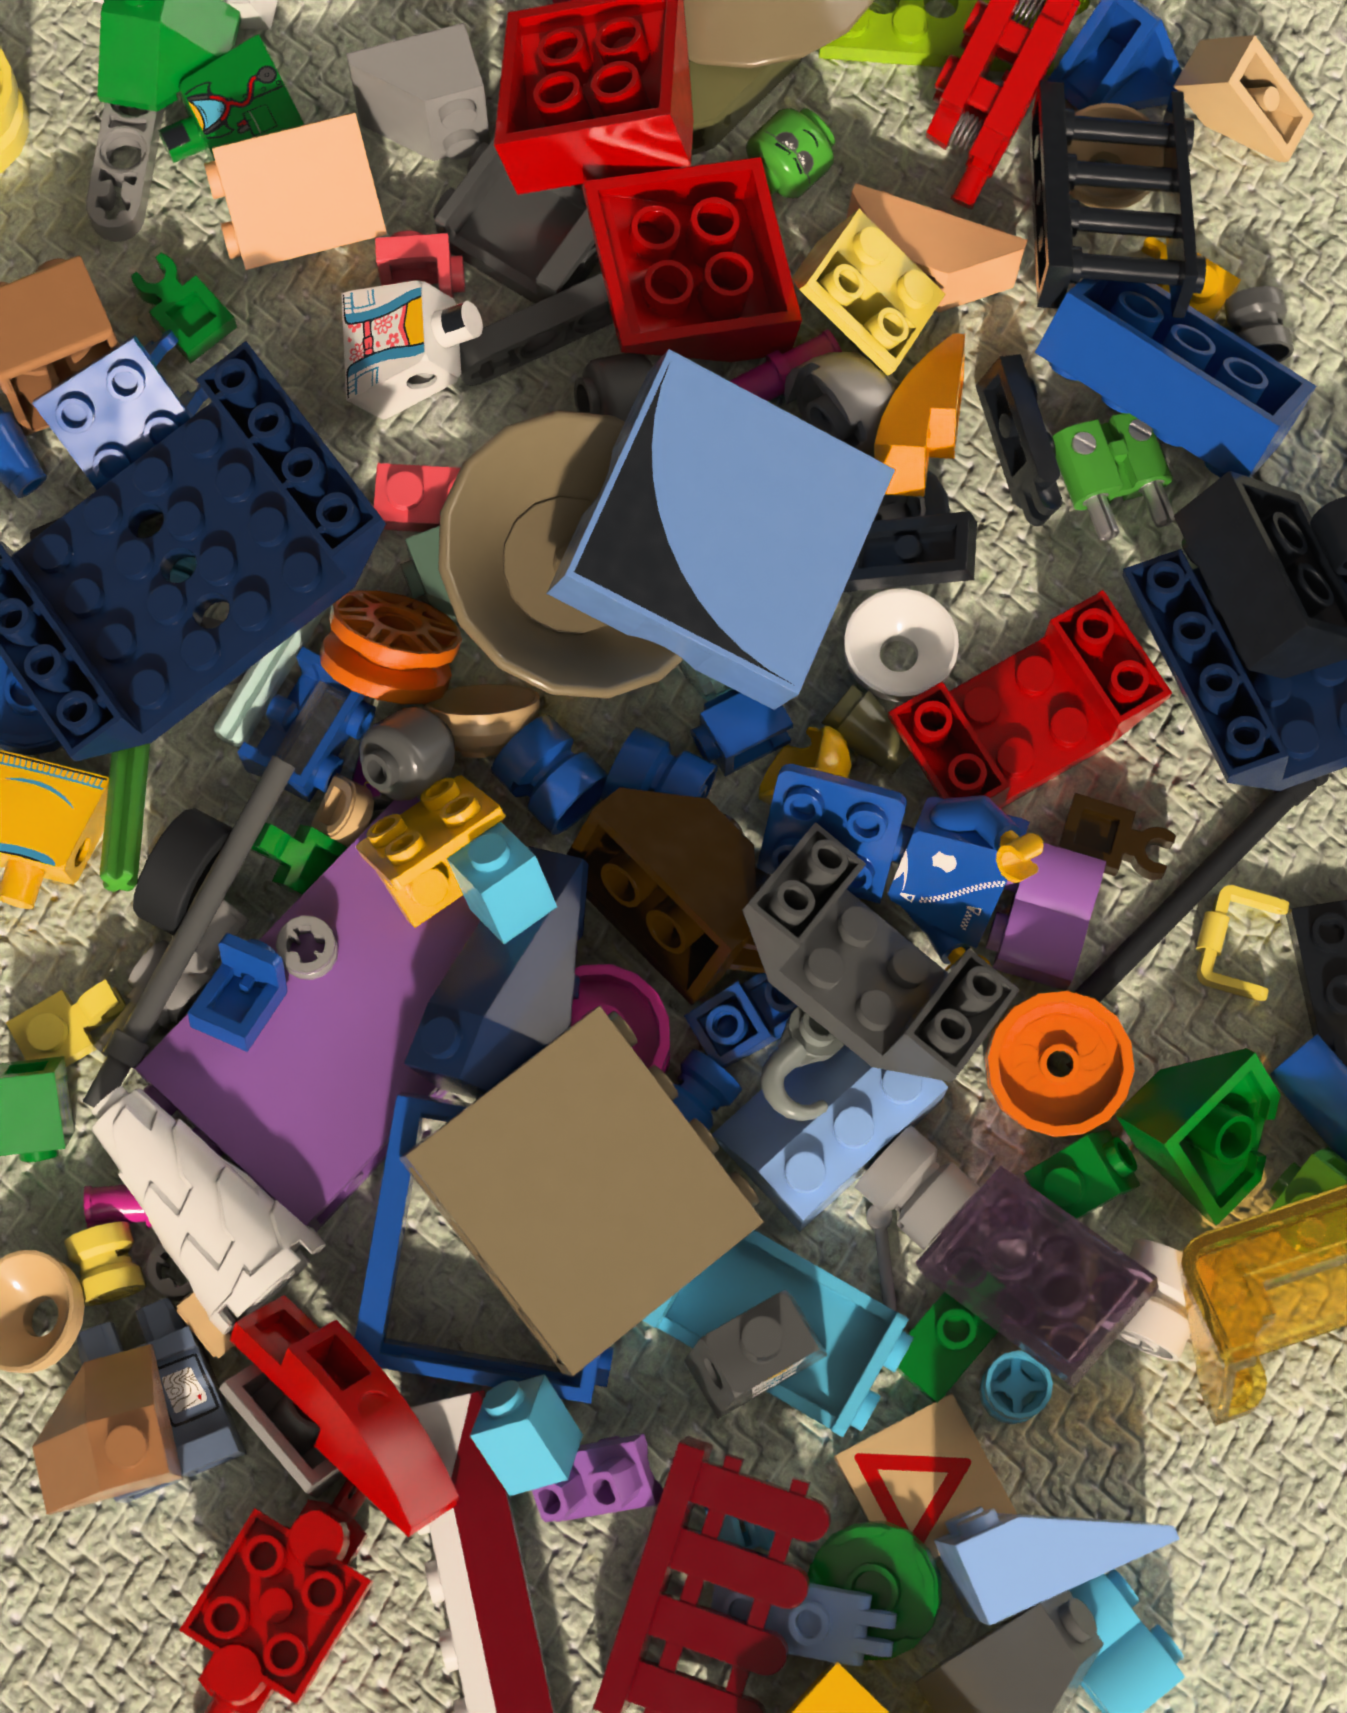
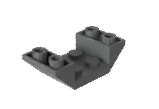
(864, 974)

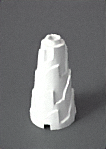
(206, 1212)

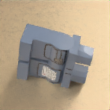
(195, 1405)

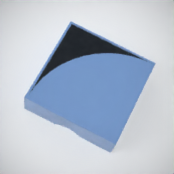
(722, 531)

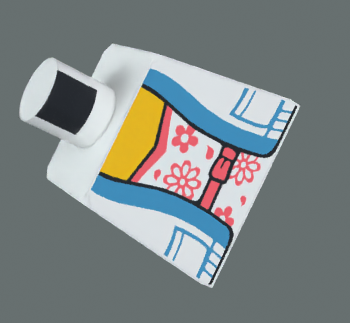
(403, 344)

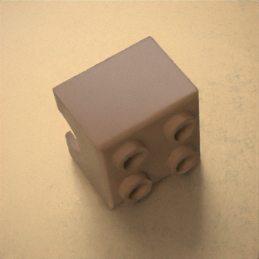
(47, 333)

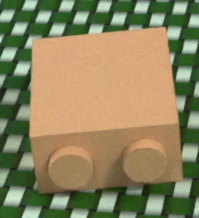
(296, 191)

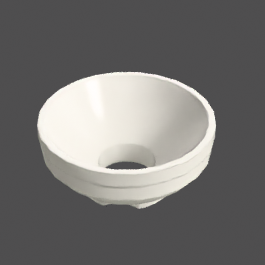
(906, 618)

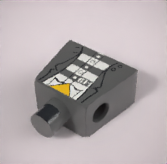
(754, 1353)

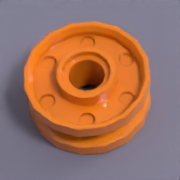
(390, 647)

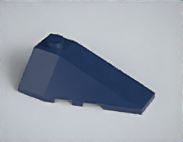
(505, 998)

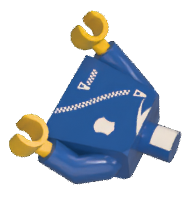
(958, 867)

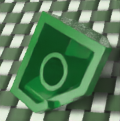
(157, 44)
(1205, 1127)

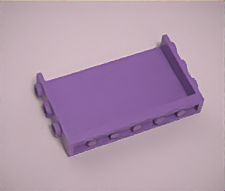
(322, 1079)

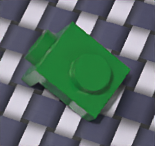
(1086, 1174)

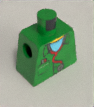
(230, 102)

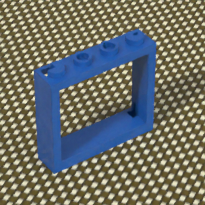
(383, 1269)

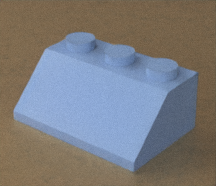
(815, 1160)

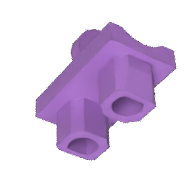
(603, 1480)

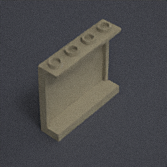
(584, 1189)

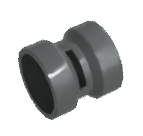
(1258, 319)

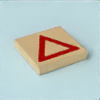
(923, 1472)

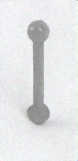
(880, 1222)

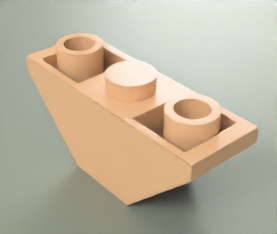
(955, 253)

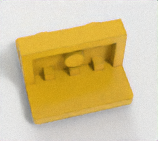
(414, 847)

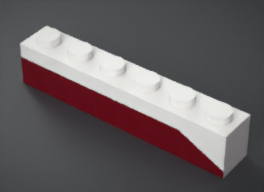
(482, 1575)

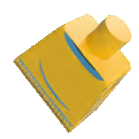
(46, 824)

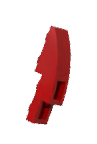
(361, 1413)

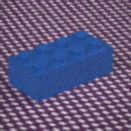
(1175, 374)

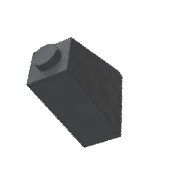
(1020, 1665)

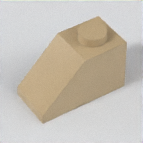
(1244, 96)

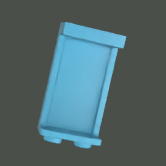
(850, 1325)

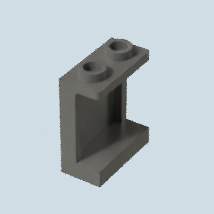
(525, 240)

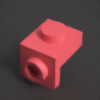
(422, 258)

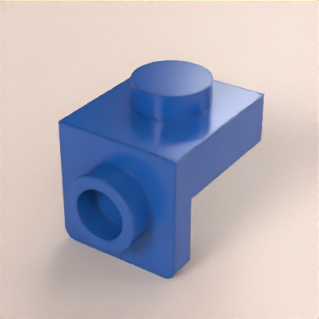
(240, 992)

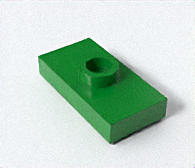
(944, 1347)

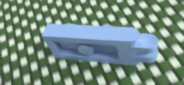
(824, 1627)

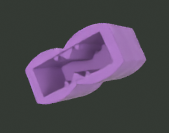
(1047, 918)

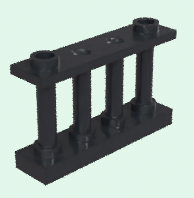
(1059, 217)

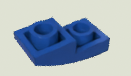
(740, 1020)

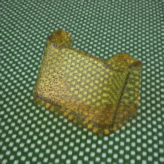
(1260, 1291)

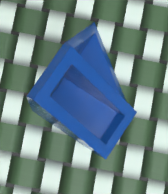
(1119, 59)

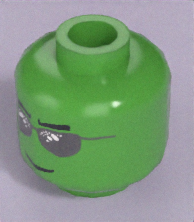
(793, 151)

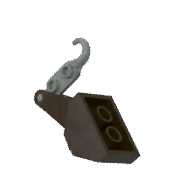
(676, 888)

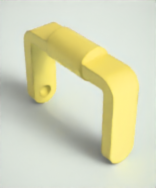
(1213, 935)

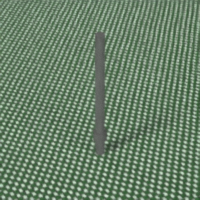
(128, 1046)

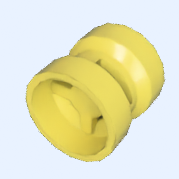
(104, 1263)

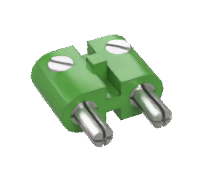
(1110, 463)

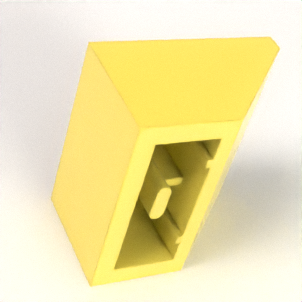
(869, 289)

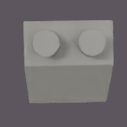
(423, 93)

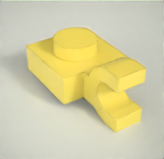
(63, 1028)

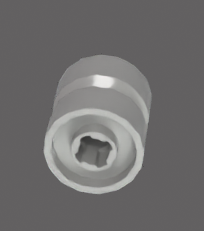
(917, 1187)

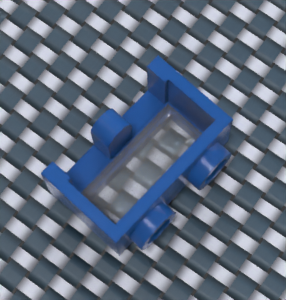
(310, 728)

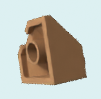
(107, 1434)

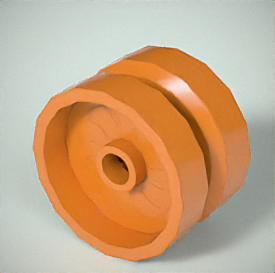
(1099, 1063)

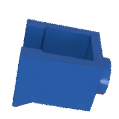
(739, 731)

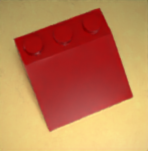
(593, 92)
(694, 262)

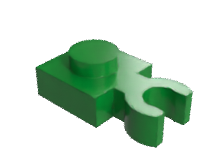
(186, 309)

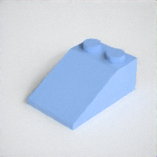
(1020, 1560)

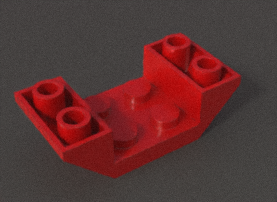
(1035, 708)

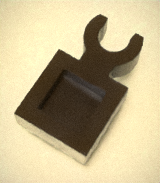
(1107, 834)

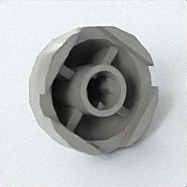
(842, 396)

